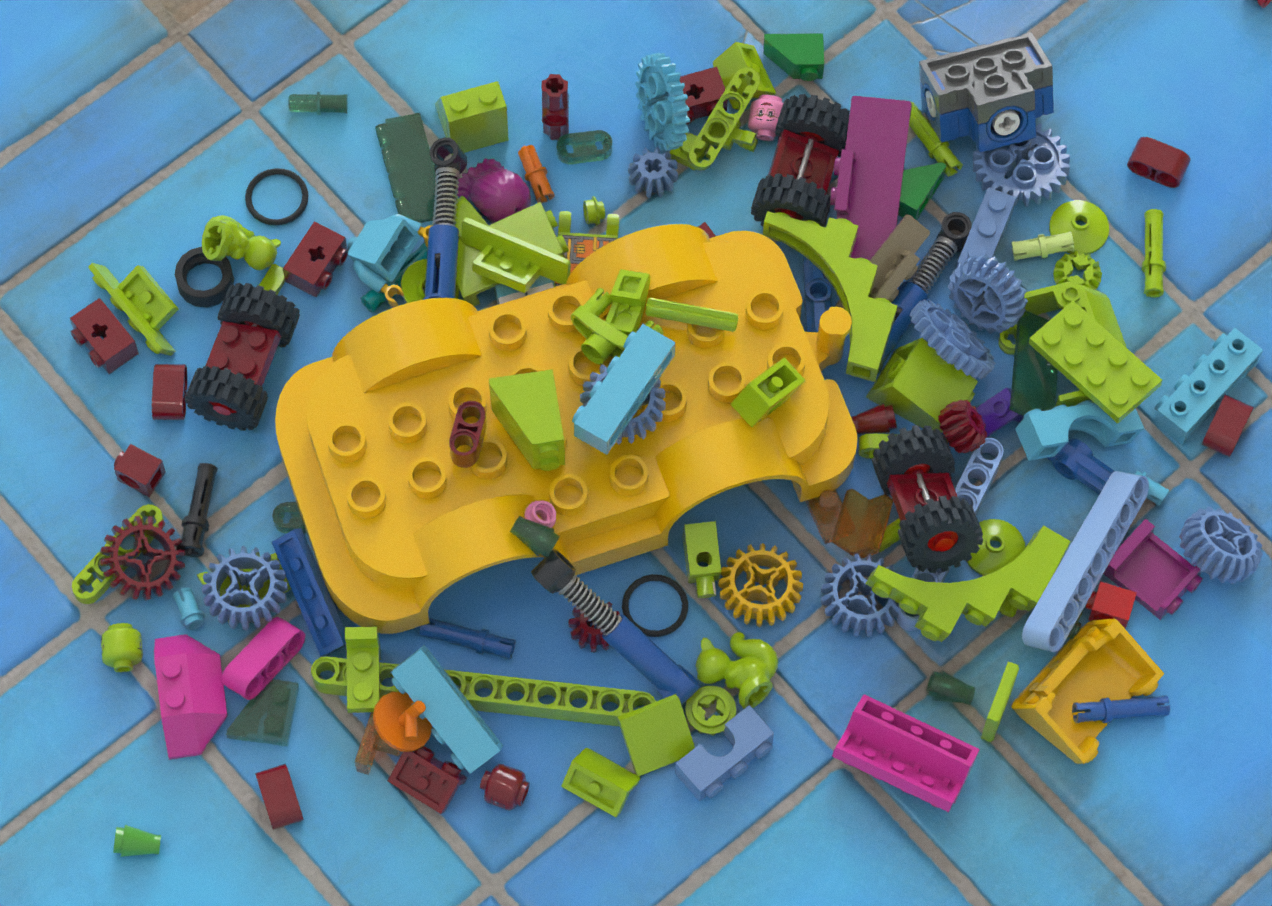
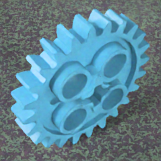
(662, 101)

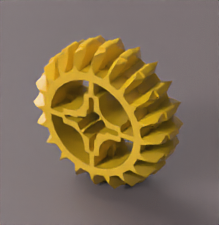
(778, 570)

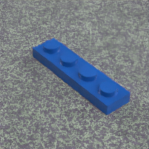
(310, 591)

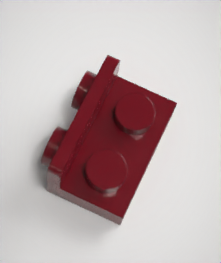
(427, 778)

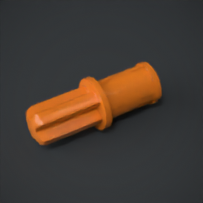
(535, 173)

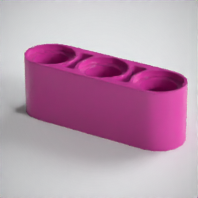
(263, 658)

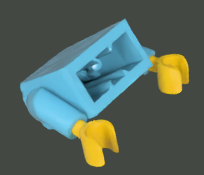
(383, 250)

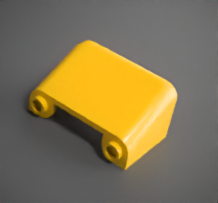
(1091, 666)

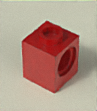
(1111, 603)

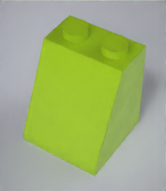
(474, 116)
(920, 384)
(531, 416)

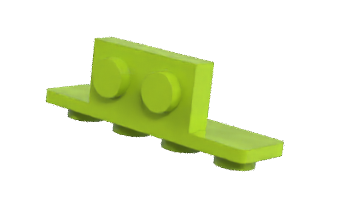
(511, 259)
(141, 301)

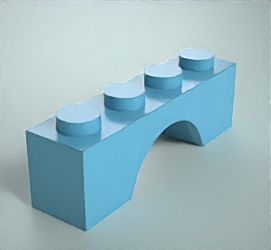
(1047, 431)

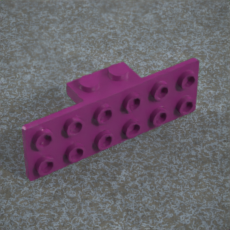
(872, 170)

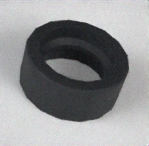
(197, 297)

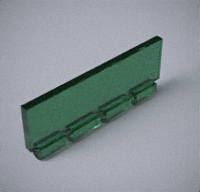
(409, 166)
(1033, 376)

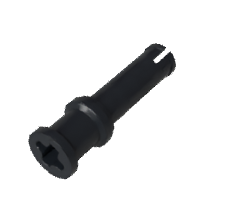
(196, 524)

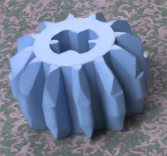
(653, 172)

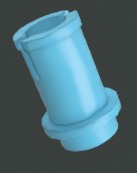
(1156, 492)
(189, 610)

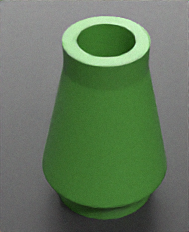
(133, 841)

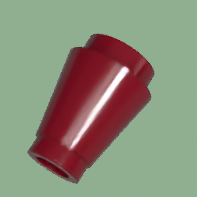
(875, 420)

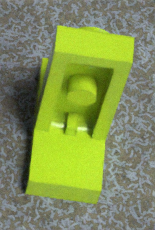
(362, 668)

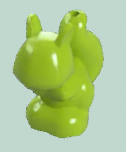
(227, 237)
(748, 674)

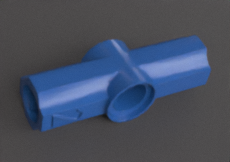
(815, 283)
(1078, 462)

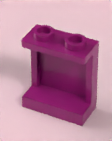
(1152, 571)

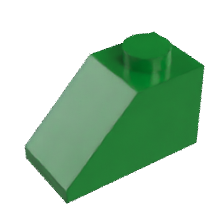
(797, 54)
(919, 187)

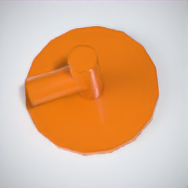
(400, 722)

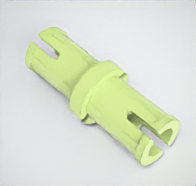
(1042, 246)

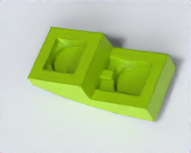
(629, 300)

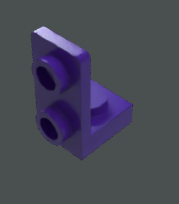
(996, 412)

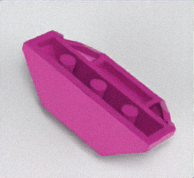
(189, 694)

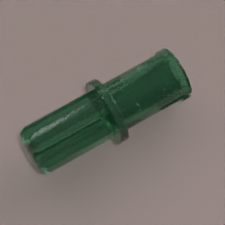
(318, 103)

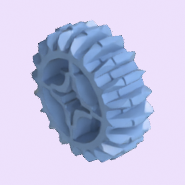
(987, 293)
(645, 420)
(1220, 545)
(226, 605)
(843, 607)

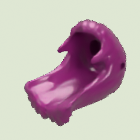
(494, 190)

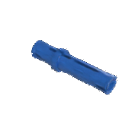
(473, 639)
(1118, 709)

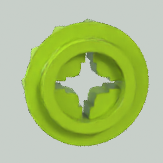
(1064, 268)
(704, 698)

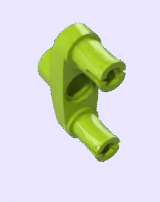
(601, 338)

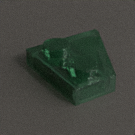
(268, 715)

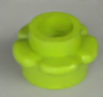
(593, 211)

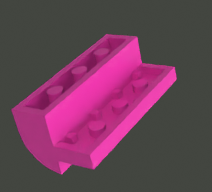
(906, 753)

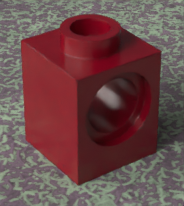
(139, 470)

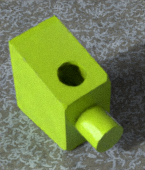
(701, 545)

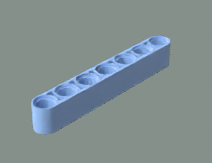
(976, 468)
(1085, 561)

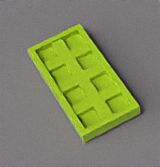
(1095, 361)

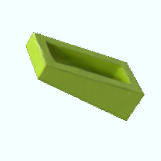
(273, 279)

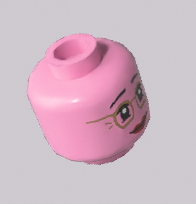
(764, 116)

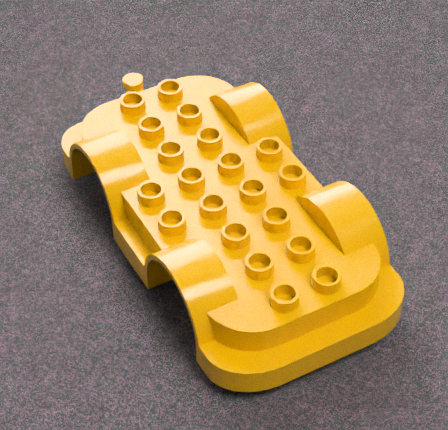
(376, 419)

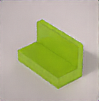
(740, 56)
(600, 781)

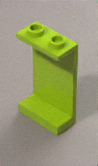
(529, 225)

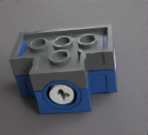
(988, 92)

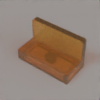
(862, 523)

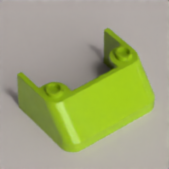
(1090, 300)

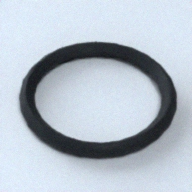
(260, 176)
(655, 577)

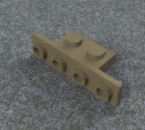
(897, 258)

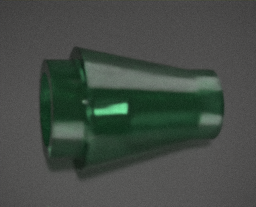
(535, 536)
(949, 689)

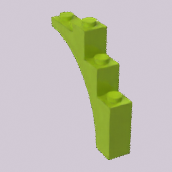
(852, 279)
(978, 599)

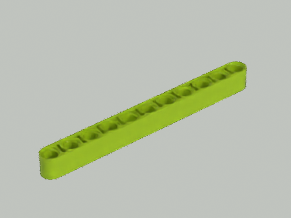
(501, 687)

